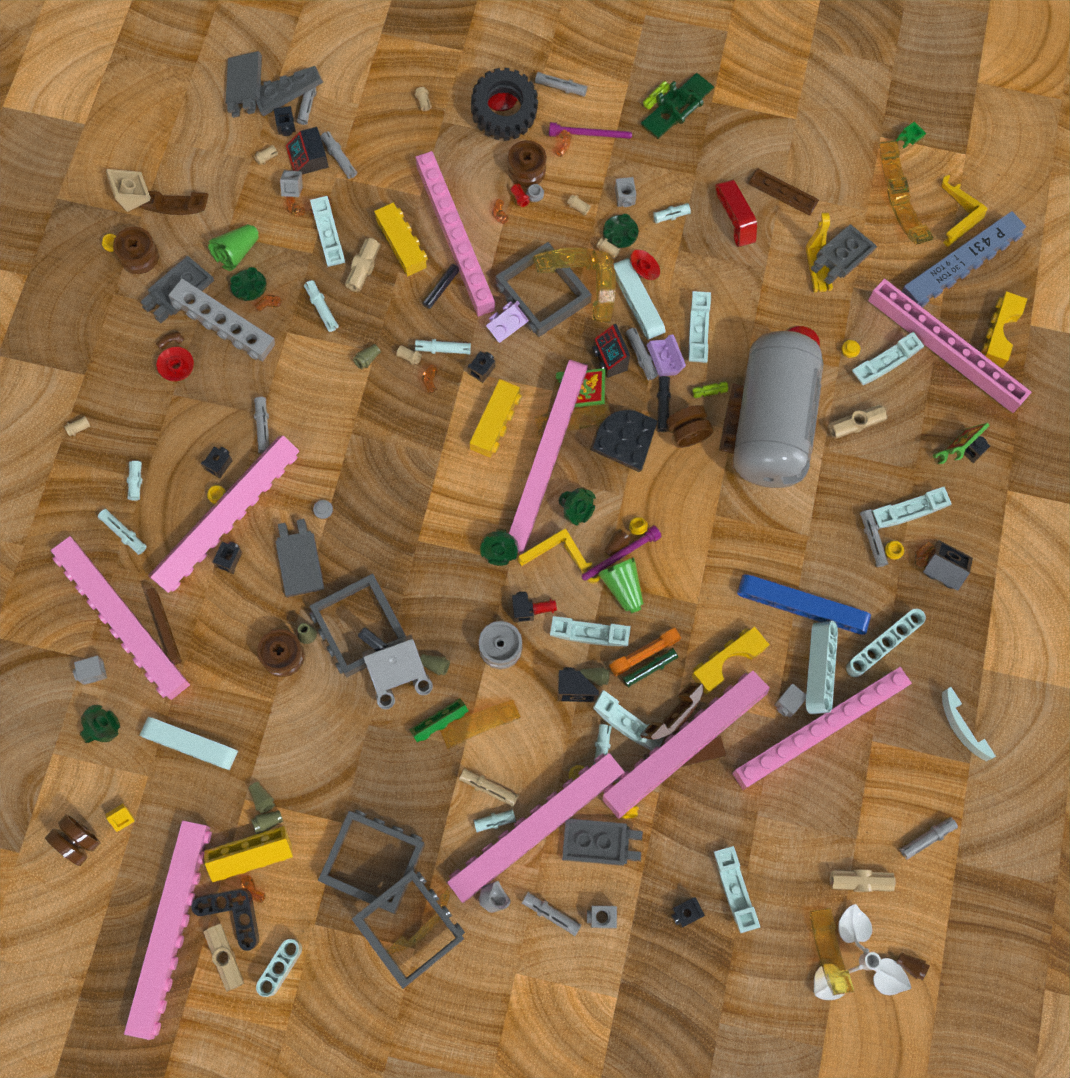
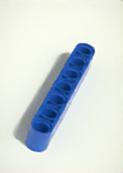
(803, 604)

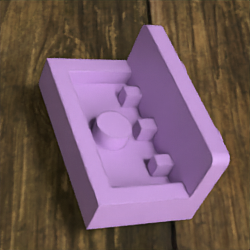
(506, 322)
(666, 356)

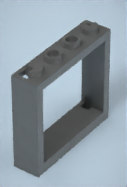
(566, 274)
(336, 597)
(377, 824)
(378, 947)

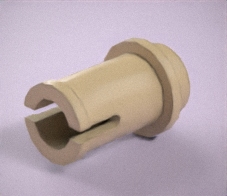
(422, 95)
(265, 155)
(578, 204)
(607, 247)
(405, 353)
(77, 426)

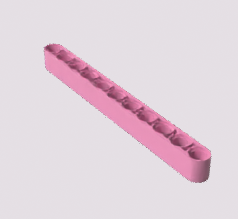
(547, 453)

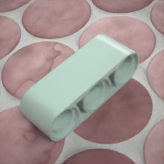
(270, 974)

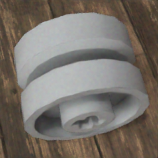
(494, 635)

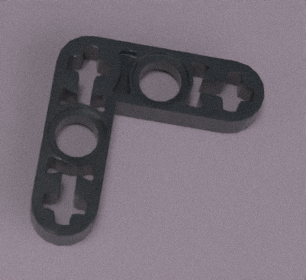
(237, 908)

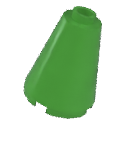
(233, 245)
(624, 584)

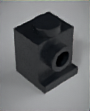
(284, 124)
(480, 371)
(978, 446)
(217, 467)
(225, 550)
(522, 607)
(695, 909)

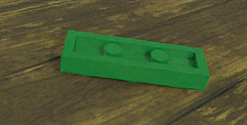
(439, 720)

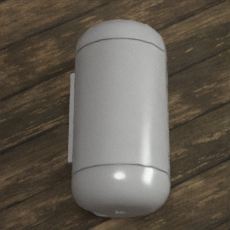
(779, 410)

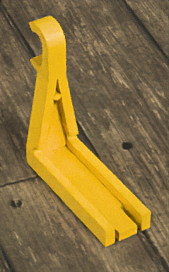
(971, 205)
(813, 246)
(562, 536)

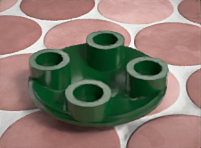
(621, 231)
(248, 284)

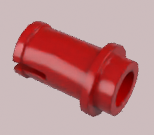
(521, 197)
(545, 607)

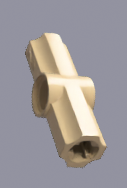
(362, 265)
(866, 417)
(862, 881)
(228, 971)

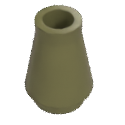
(365, 357)
(307, 637)
(436, 664)
(597, 676)
(262, 799)
(266, 821)

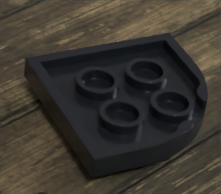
(625, 438)

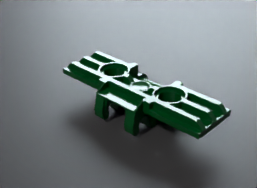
(689, 93)

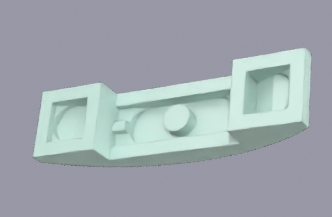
(327, 231)
(699, 327)
(889, 359)
(912, 509)
(589, 632)
(623, 720)
(980, 748)
(735, 890)

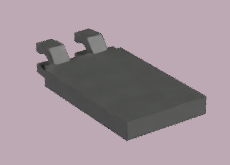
(243, 82)
(843, 253)
(160, 291)
(299, 560)
(599, 842)

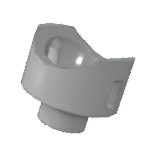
(493, 897)

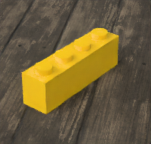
(400, 239)
(495, 418)
(248, 854)

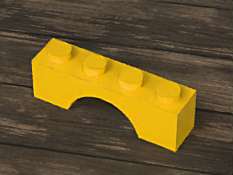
(1009, 310)
(748, 645)

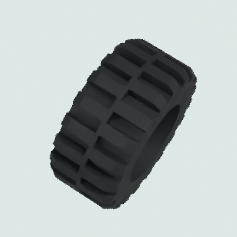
(504, 82)

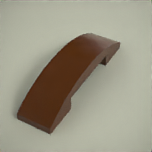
(176, 204)
(731, 420)
(690, 698)

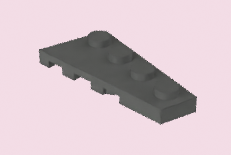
(287, 89)

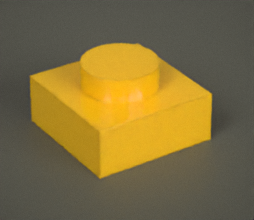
(120, 817)

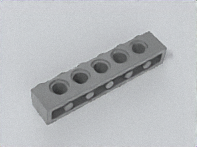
(185, 291)

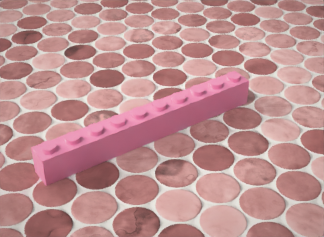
(455, 234)
(949, 346)
(223, 514)
(120, 618)
(821, 728)
(685, 744)
(535, 828)
(167, 931)

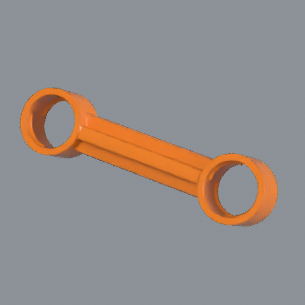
(664, 641)

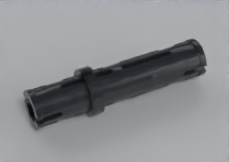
(663, 403)

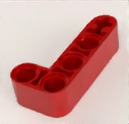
(738, 212)

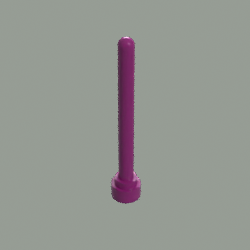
(556, 129)
(652, 534)

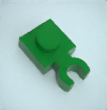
(911, 134)

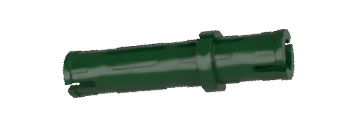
(670, 656)

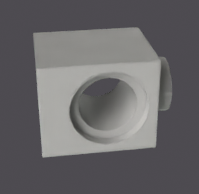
(291, 183)
(625, 185)
(89, 670)
(790, 701)
(611, 912)

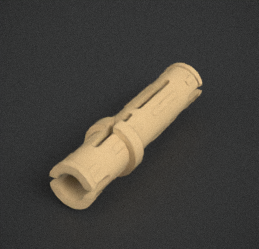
(488, 787)

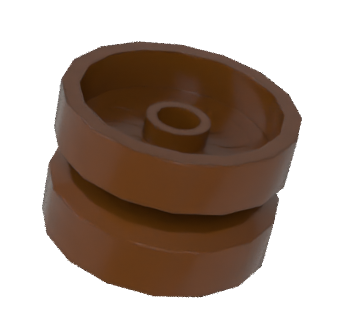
(527, 163)
(136, 250)
(689, 426)
(291, 653)
(75, 836)

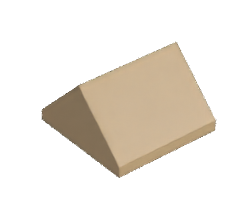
(128, 188)

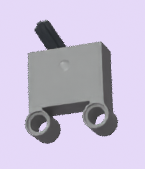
(393, 665)

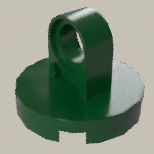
(578, 505)
(499, 547)
(99, 725)

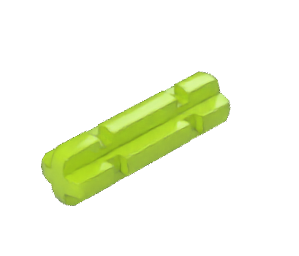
(649, 101)
(710, 389)

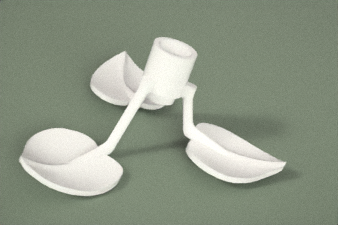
(889, 976)

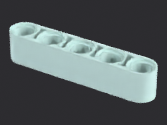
(638, 299)
(891, 636)
(821, 667)
(188, 743)

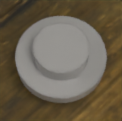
(535, 193)
(323, 509)

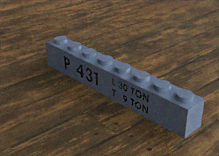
(964, 259)

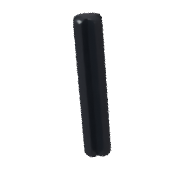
(440, 286)

